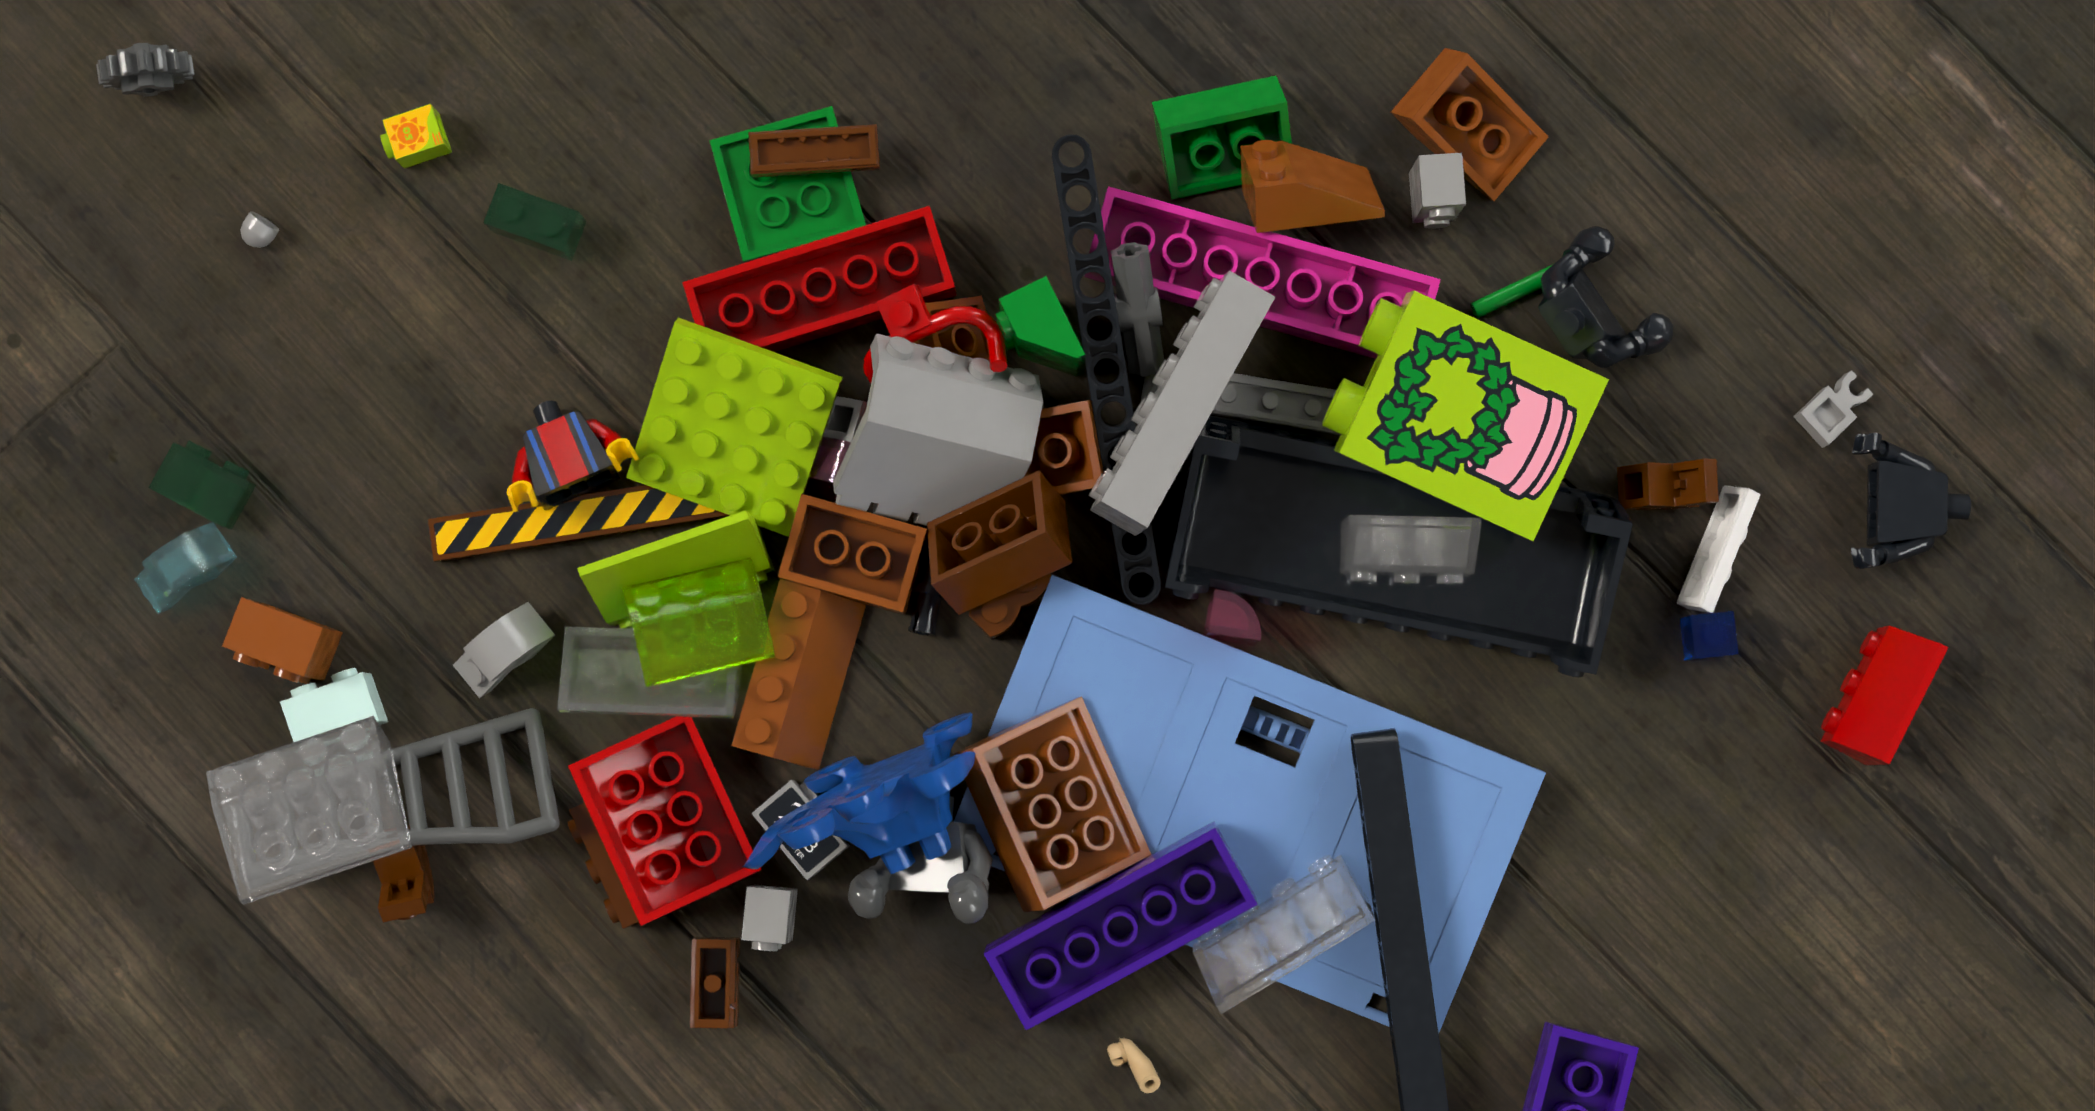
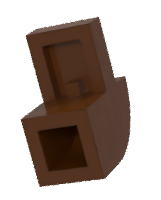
(1668, 485)
(405, 884)

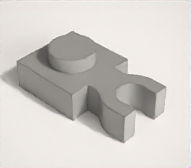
(1830, 410)

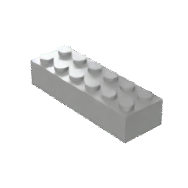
(1182, 403)

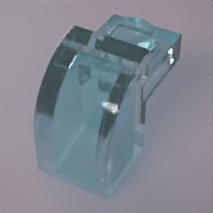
(183, 565)

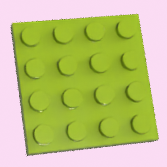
(733, 426)

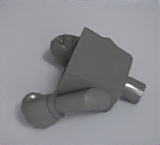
(958, 872)

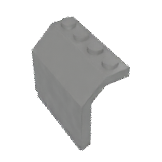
(937, 432)

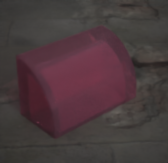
(1231, 619)

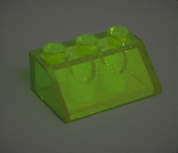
(698, 622)

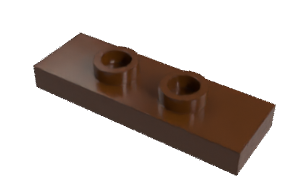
(814, 150)

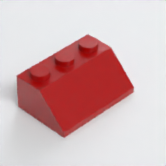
(1882, 695)

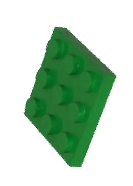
(787, 209)

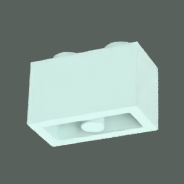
(344, 701)

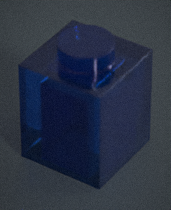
(1709, 635)

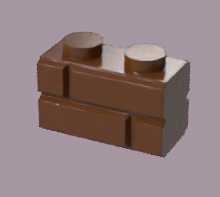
(714, 982)

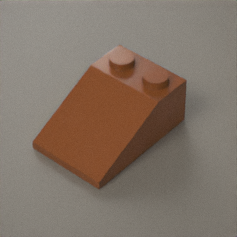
(1466, 112)
(1304, 188)

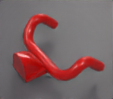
(910, 319)

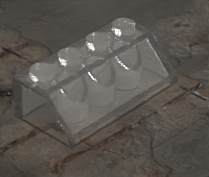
(606, 678)

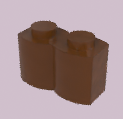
(1001, 613)

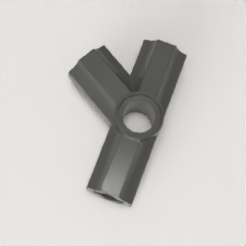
(1138, 308)

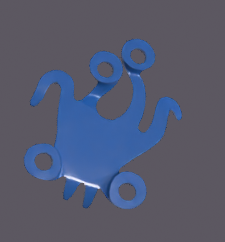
(880, 803)

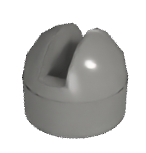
(258, 230)

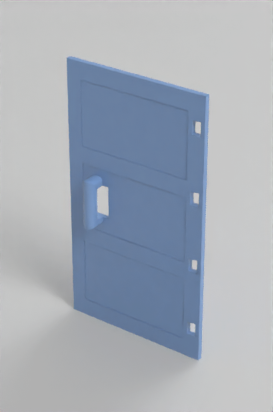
(1170, 725)

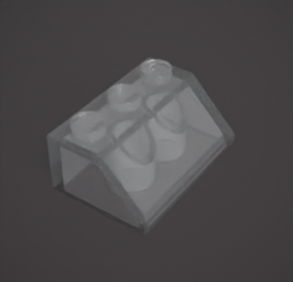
(1409, 548)

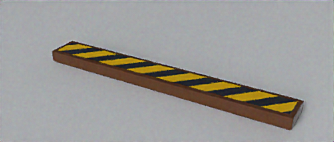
(574, 520)

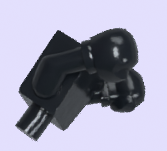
(1583, 318)

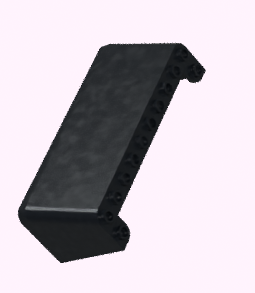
(1267, 521)

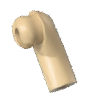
(1142, 1068)

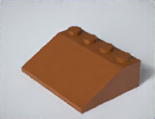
(1053, 806)

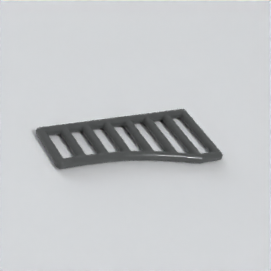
(449, 743)

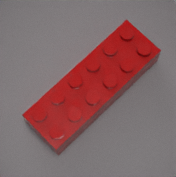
(823, 283)

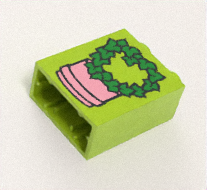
(1464, 412)

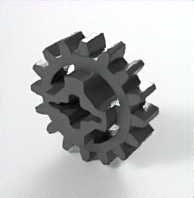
(145, 69)

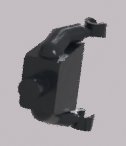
(1904, 503)

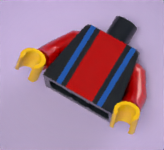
(565, 458)

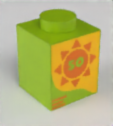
(415, 136)

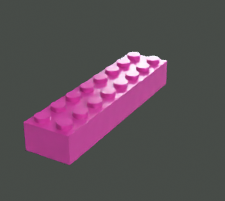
(1315, 288)

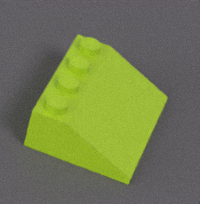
(699, 548)

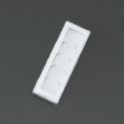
(1718, 549)

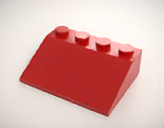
(664, 818)

